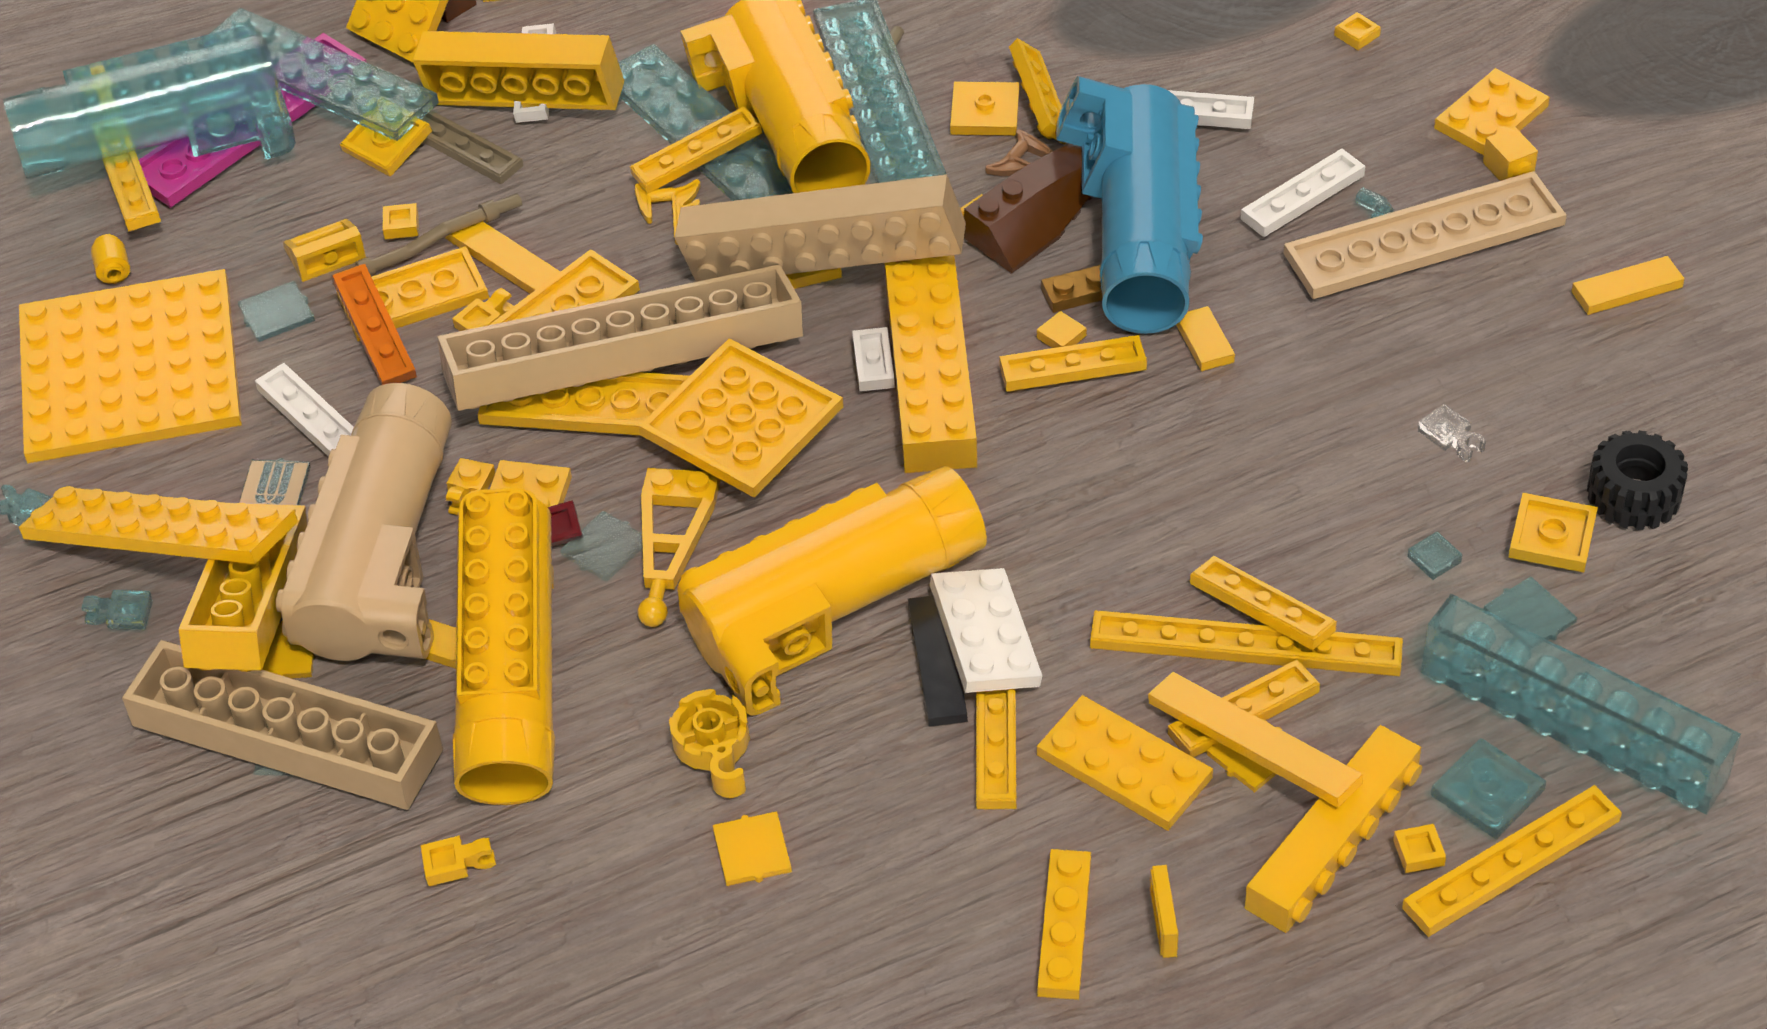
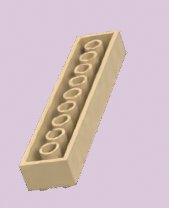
(618, 336)

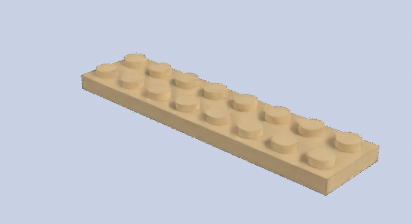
(1424, 234)

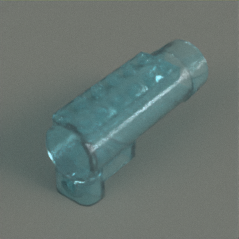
(203, 89)

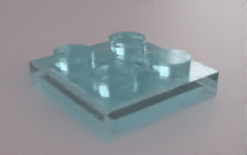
(1488, 788)

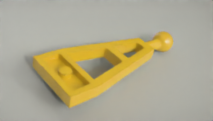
(678, 489)

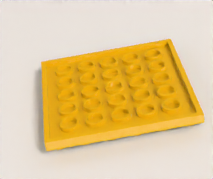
(127, 366)

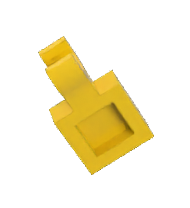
(483, 313)
(465, 478)
(449, 858)

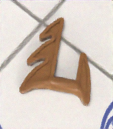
(1012, 161)

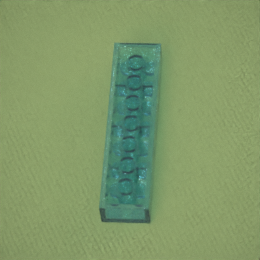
(1579, 703)

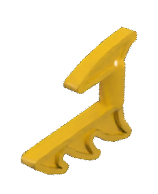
(680, 197)

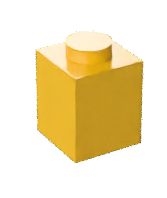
(1509, 154)

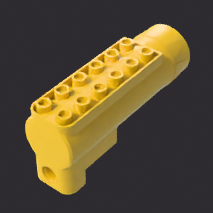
(782, 77)
(778, 595)
(503, 648)

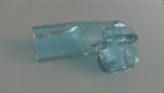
(1374, 201)

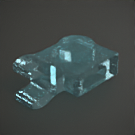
(122, 611)

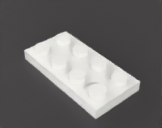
(985, 630)

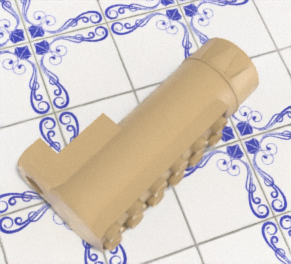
(359, 557)

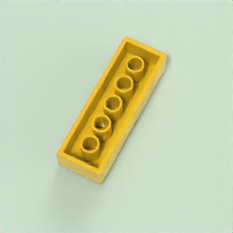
(521, 67)
(235, 607)

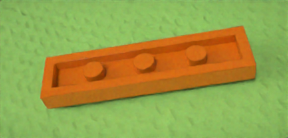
(374, 325)

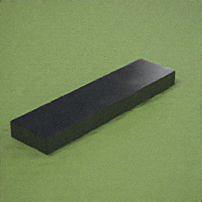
(936, 664)

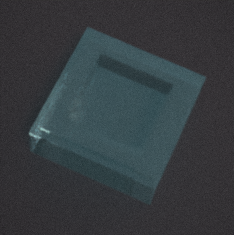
(1434, 555)

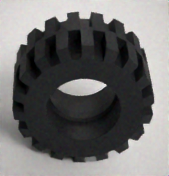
(1640, 458)

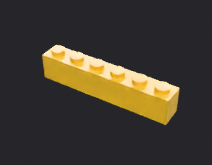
(1330, 835)

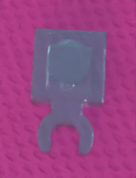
(18, 506)

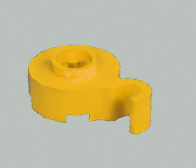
(711, 736)

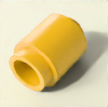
(110, 259)

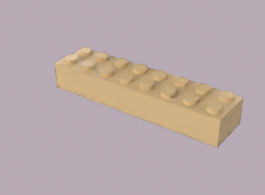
(823, 228)
(286, 726)

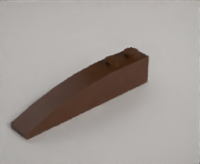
(1028, 209)

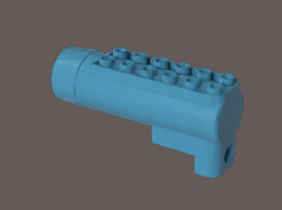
(1145, 170)

